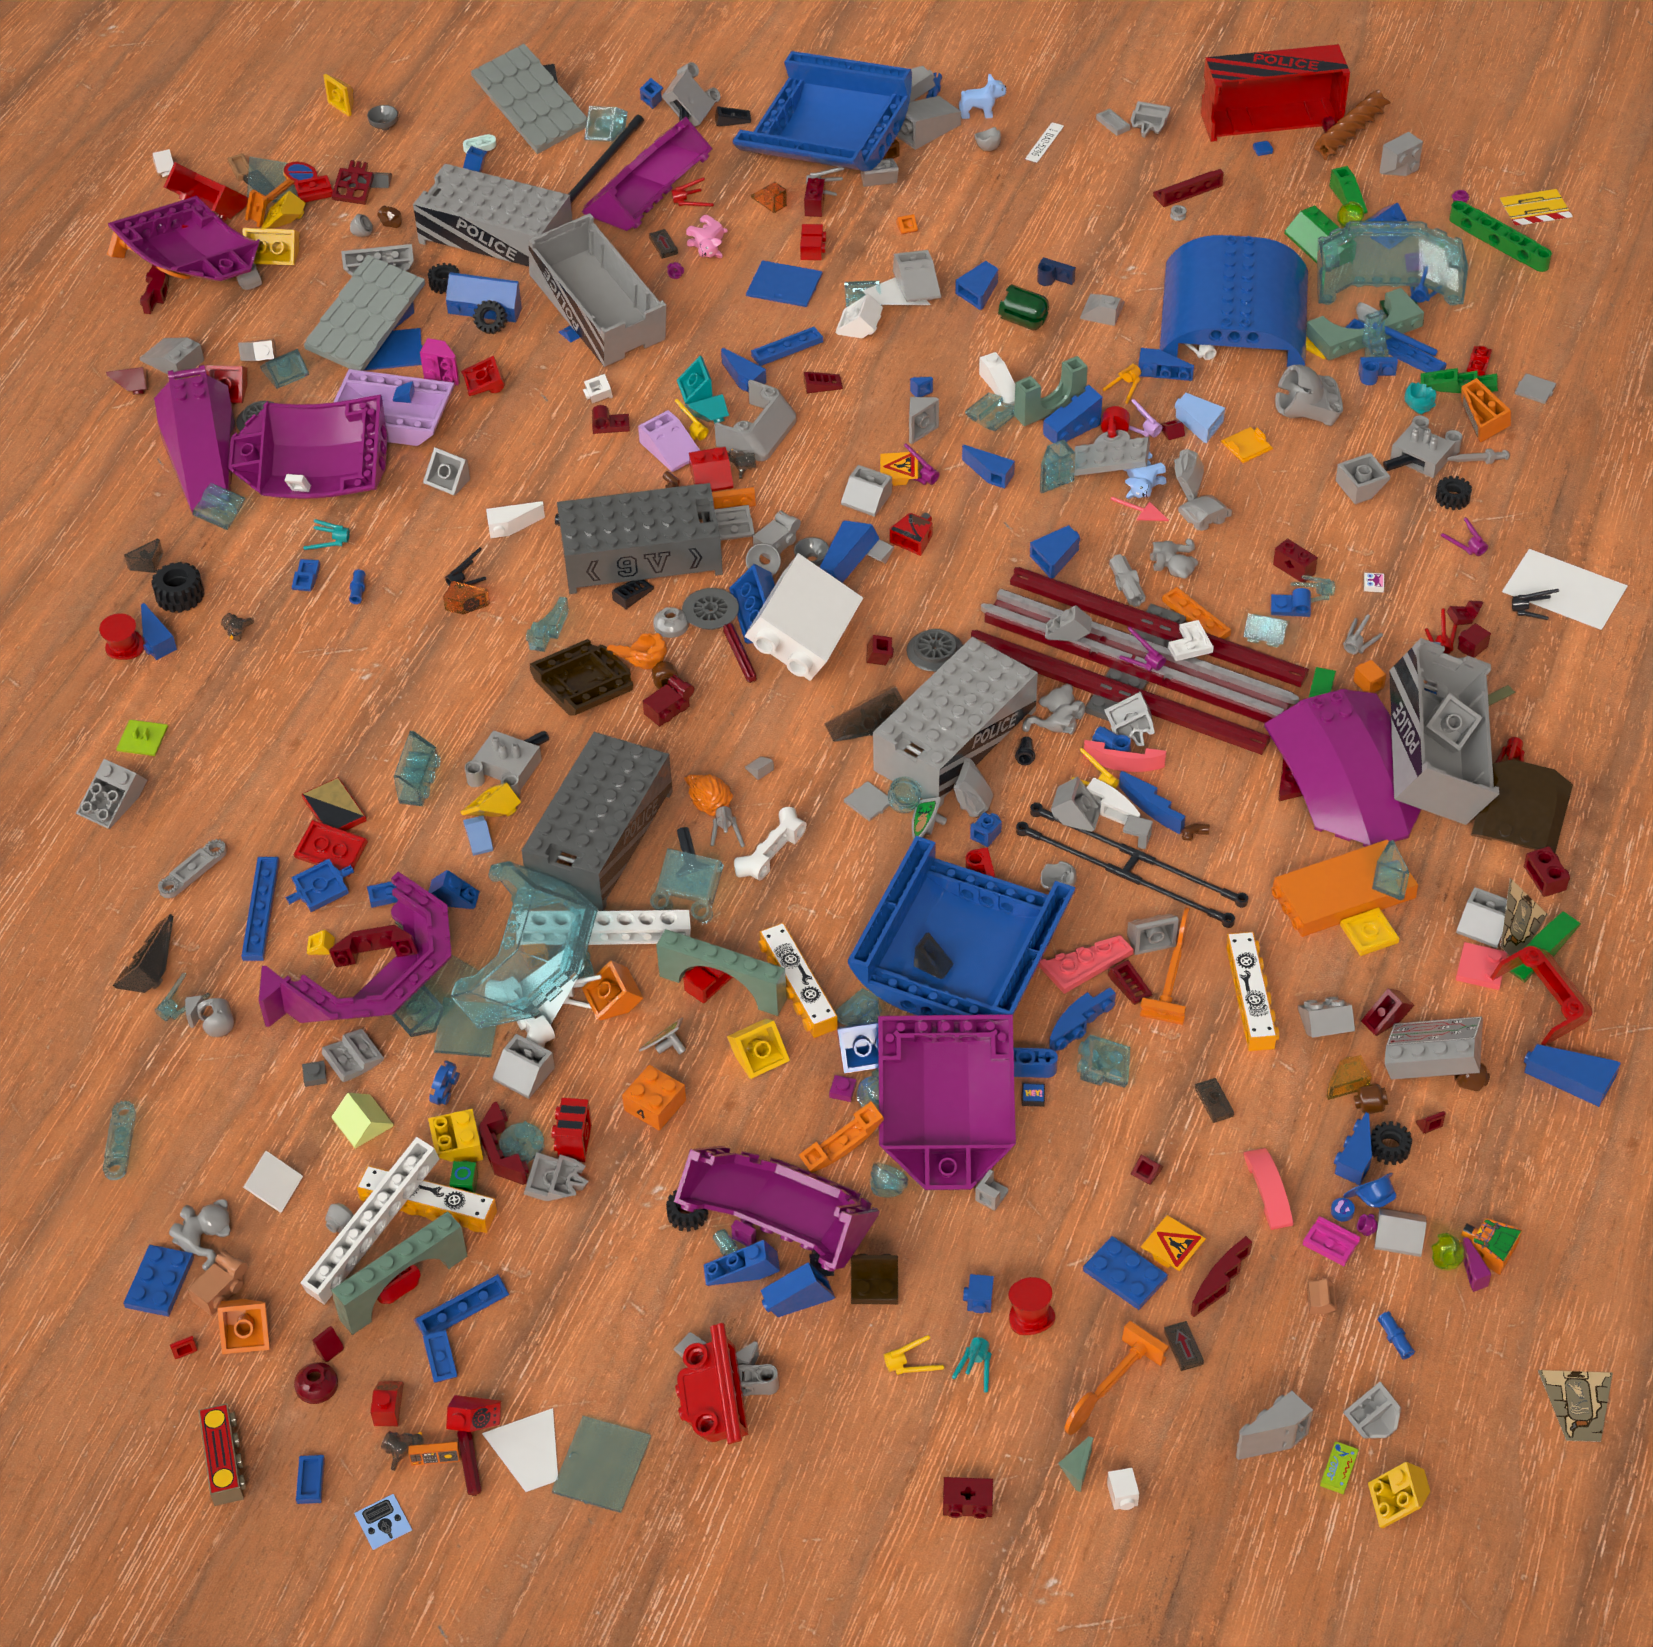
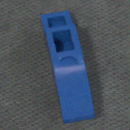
(1074, 1020)

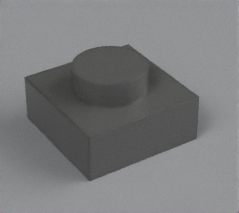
(314, 1073)

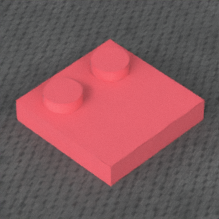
(1478, 965)

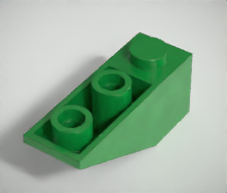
(1346, 187)

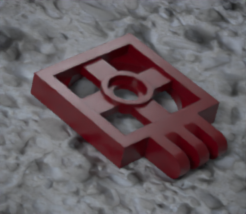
(354, 172)

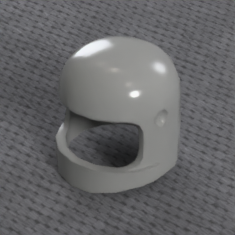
(221, 1020)

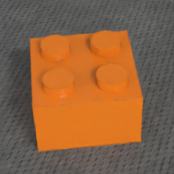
(654, 1097)

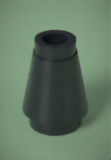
(1025, 752)

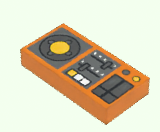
(434, 1453)

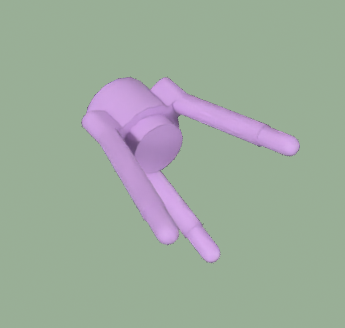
(1150, 426)

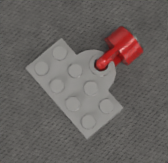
(1113, 448)

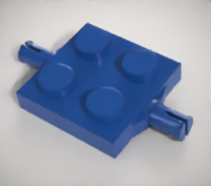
(320, 885)

